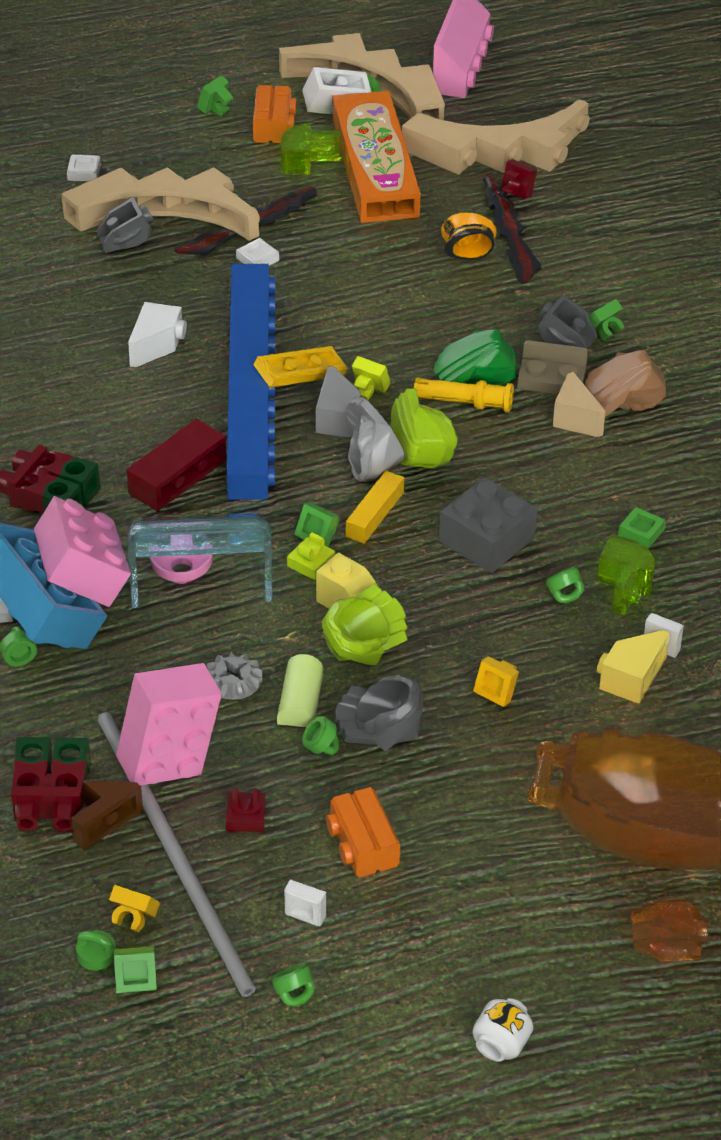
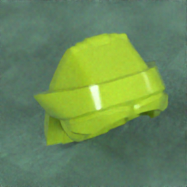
(422, 432)
(364, 626)

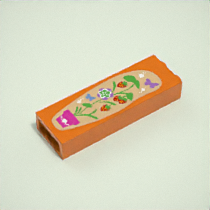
(376, 157)

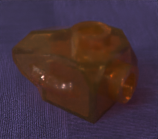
(669, 930)

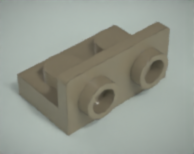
(547, 365)

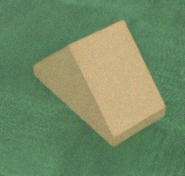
(578, 409)

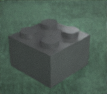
(487, 524)

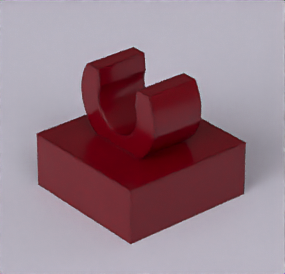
(519, 179)
(245, 811)

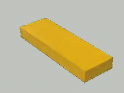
(298, 366)

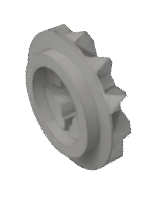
(232, 686)

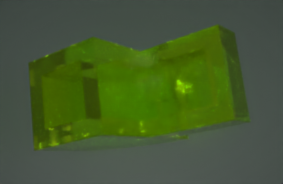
(303, 145)
(629, 569)

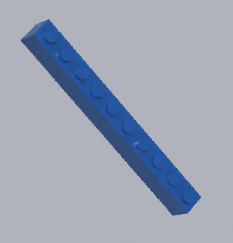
(248, 392)

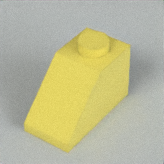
(340, 580)
(633, 665)

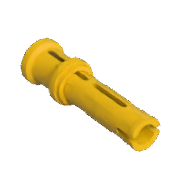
(479, 394)

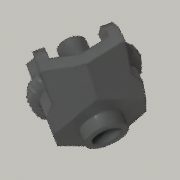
(125, 226)
(566, 324)

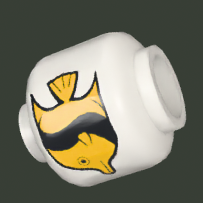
(502, 1029)

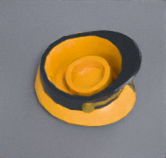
(468, 236)

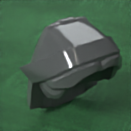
(382, 713)

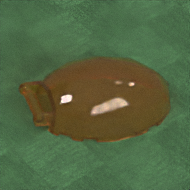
(637, 796)

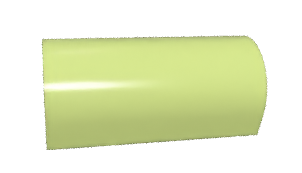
(300, 691)

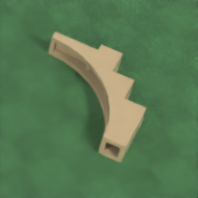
(410, 87)
(460, 145)
(164, 193)

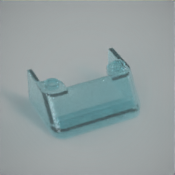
(197, 537)

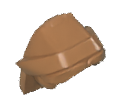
(627, 382)

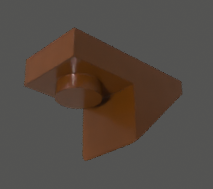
(107, 808)

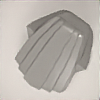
(373, 442)

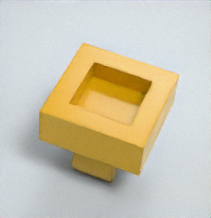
(496, 680)
(134, 903)

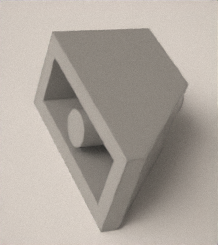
(333, 404)

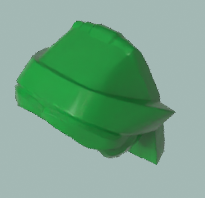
(477, 358)

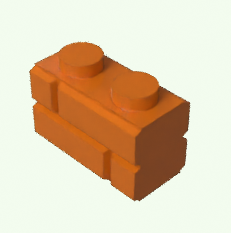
(273, 113)
(364, 832)

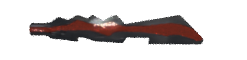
(277, 209)
(520, 255)

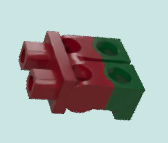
(46, 475)
(47, 784)

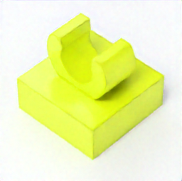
(370, 376)
(310, 556)

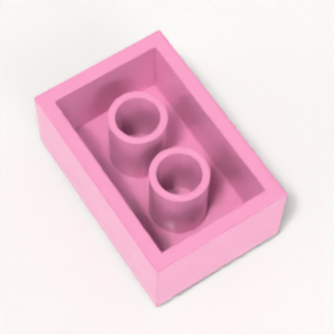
(81, 551)
(168, 724)

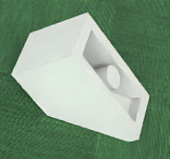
(326, 82)
(156, 333)

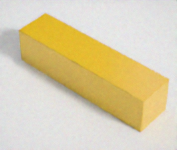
(374, 507)

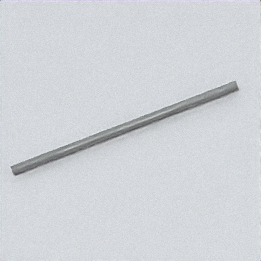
(186, 873)

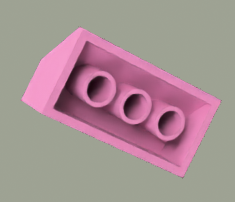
(461, 47)

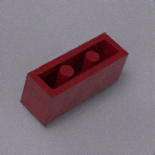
(176, 464)

